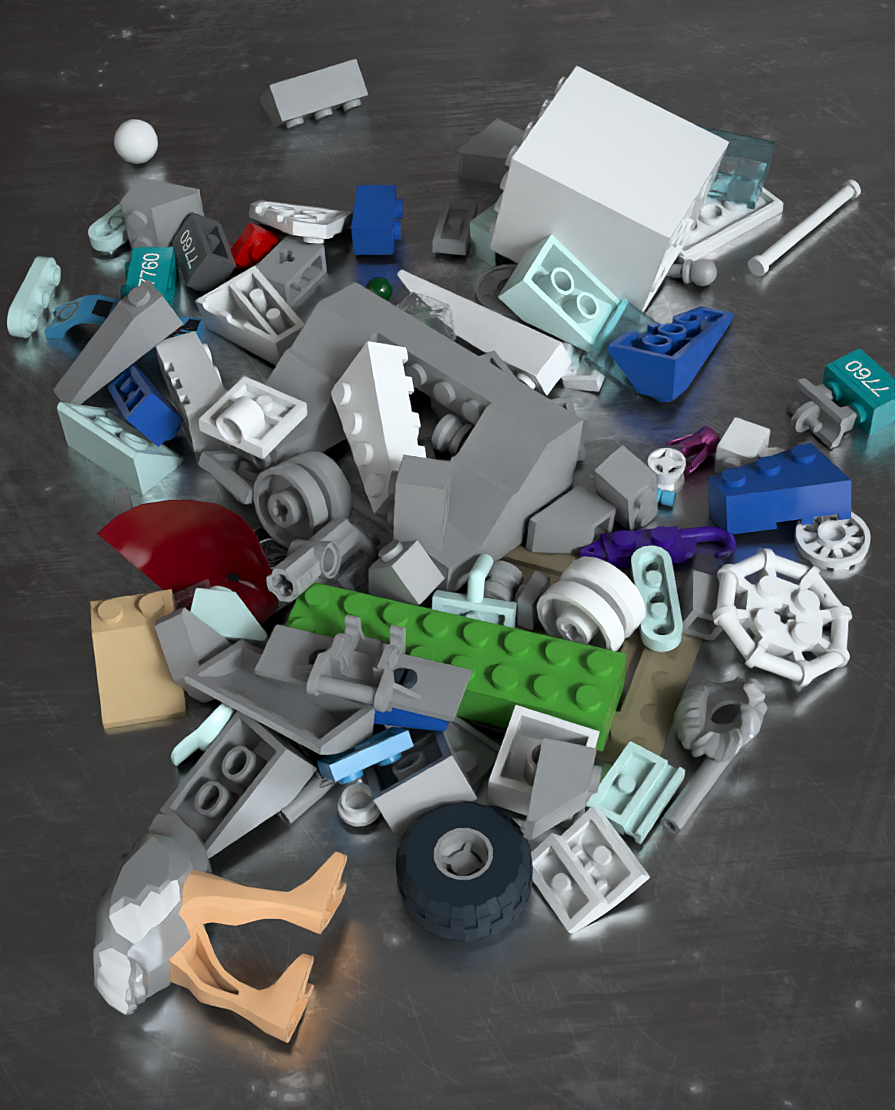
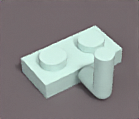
(474, 604)

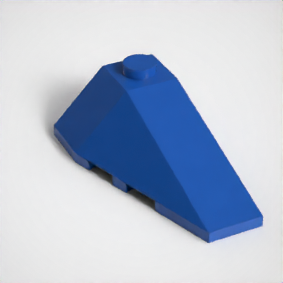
(669, 354)

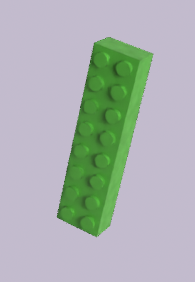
(506, 663)

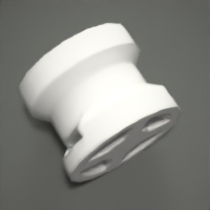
(669, 467)

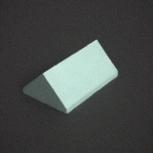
(116, 446)

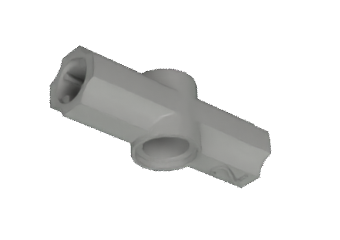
(312, 559)

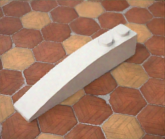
(526, 352)

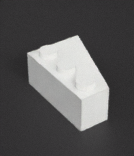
(251, 315)

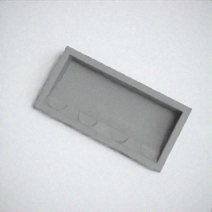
(317, 722)

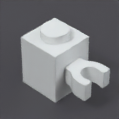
(743, 444)

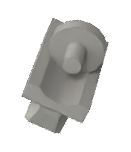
(816, 411)

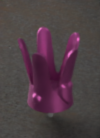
(701, 443)

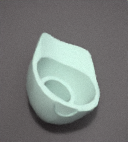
(204, 735)

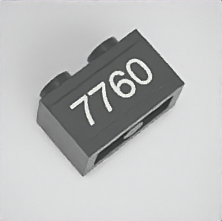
(203, 253)

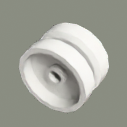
(592, 605)

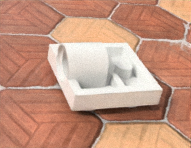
(253, 417)

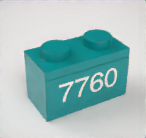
(157, 266)
(863, 387)

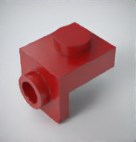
(252, 246)

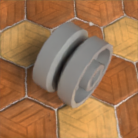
(301, 496)

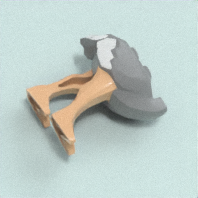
(156, 933)

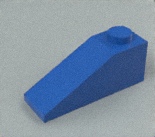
(145, 405)

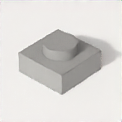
(528, 597)

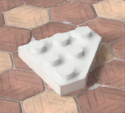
(301, 220)

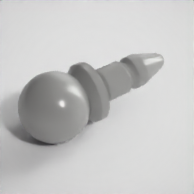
(700, 272)

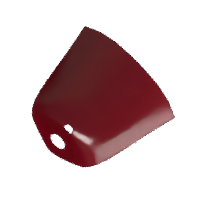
(193, 542)

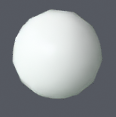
(135, 141)

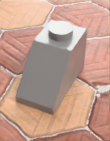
(404, 573)
(187, 645)
(560, 784)

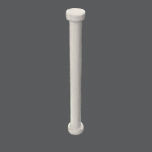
(760, 264)

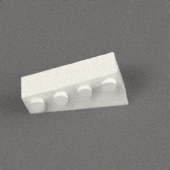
(192, 386)
(378, 417)

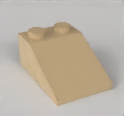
(130, 660)

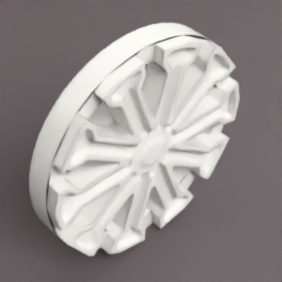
(833, 538)

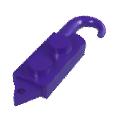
(679, 543)

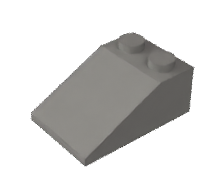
(238, 783)

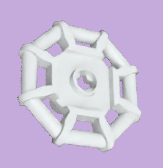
(793, 601)

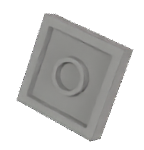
(233, 472)

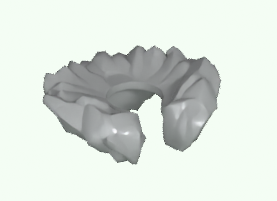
(716, 740)

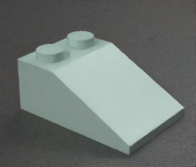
(559, 294)

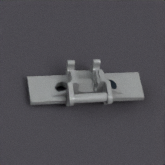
(364, 670)

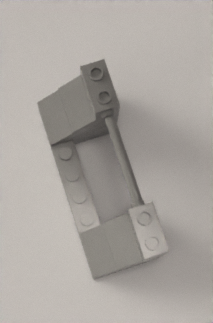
(506, 469)

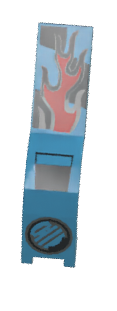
(95, 310)

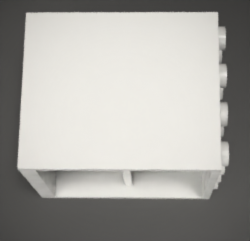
(608, 183)

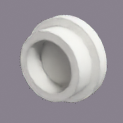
(357, 805)

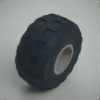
(464, 870)

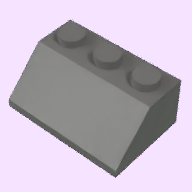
(314, 95)

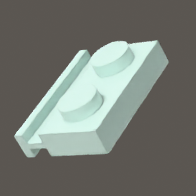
(636, 791)

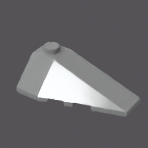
(125, 336)

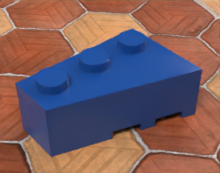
(779, 489)

